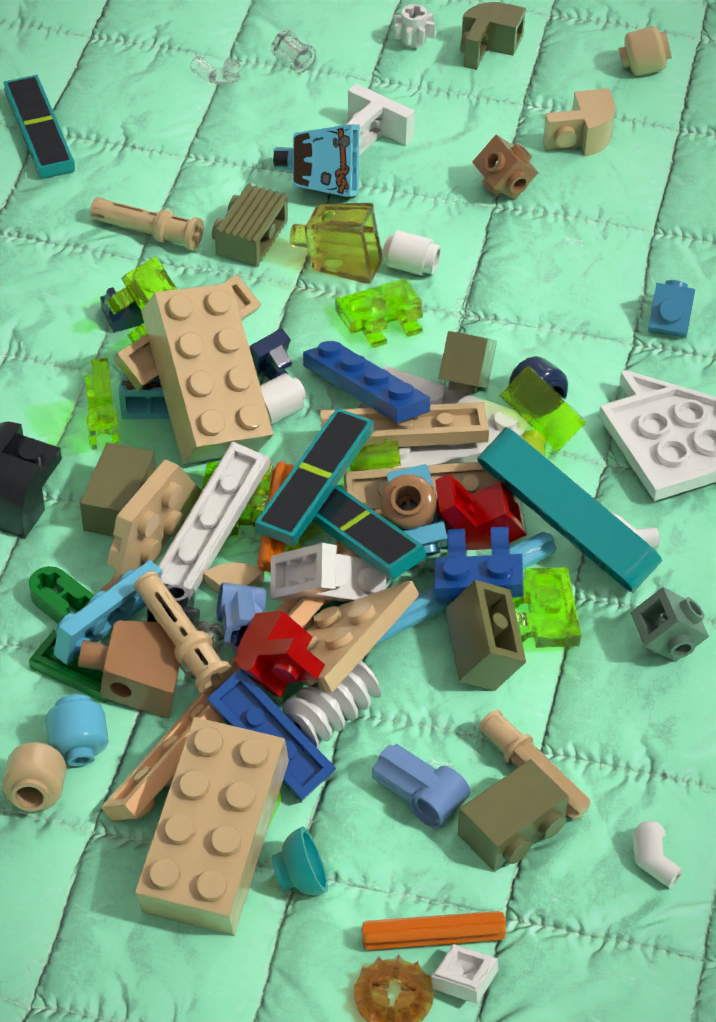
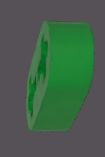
(69, 593)

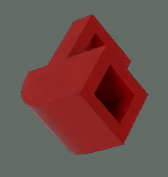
(479, 512)
(277, 652)

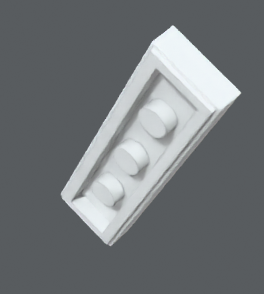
(213, 516)

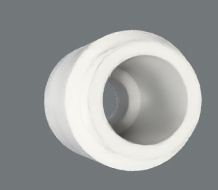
(411, 253)
(283, 397)

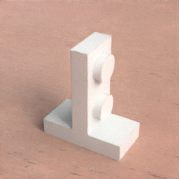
(379, 117)
(322, 574)

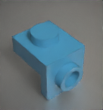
(671, 308)

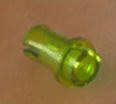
(377, 457)

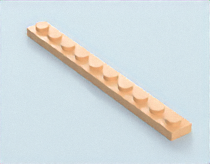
(137, 792)

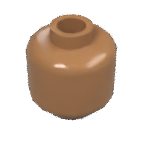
(407, 490)

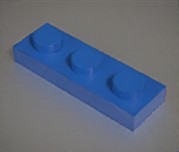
(246, 706)

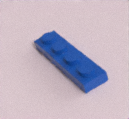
(366, 381)

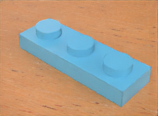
(100, 614)

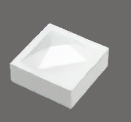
(465, 973)

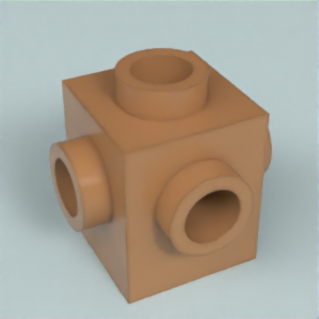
(511, 172)

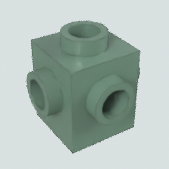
(670, 624)

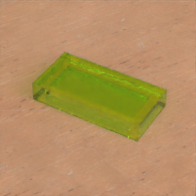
(543, 408)

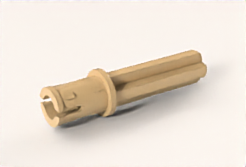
(520, 749)

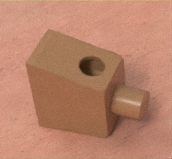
(136, 666)

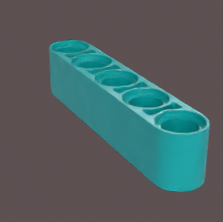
(570, 510)

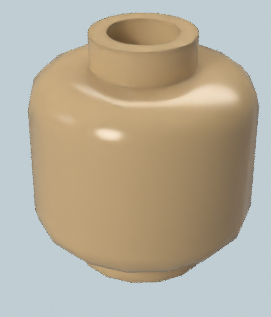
(645, 51)
(34, 776)

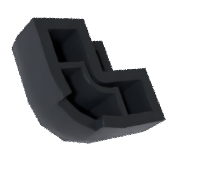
(23, 472)

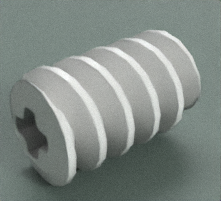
(319, 711)

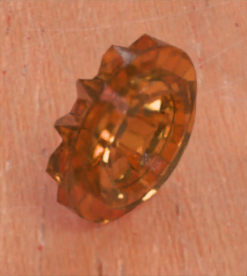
(374, 1002)

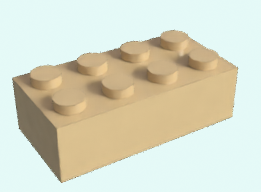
(206, 371)
(213, 826)

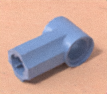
(237, 608)
(430, 791)

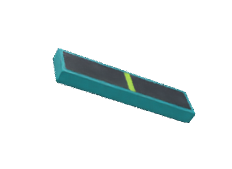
(39, 126)
(314, 477)
(368, 534)

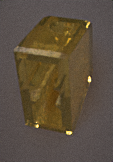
(341, 240)

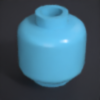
(77, 729)

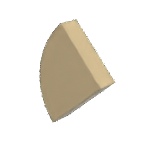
(233, 573)

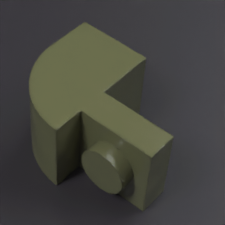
(492, 28)

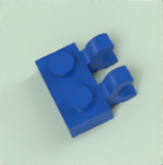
(458, 570)

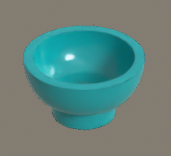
(300, 864)

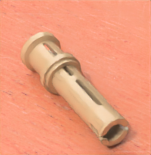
(162, 225)
(191, 645)

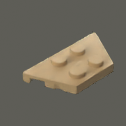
(151, 519)
(351, 630)

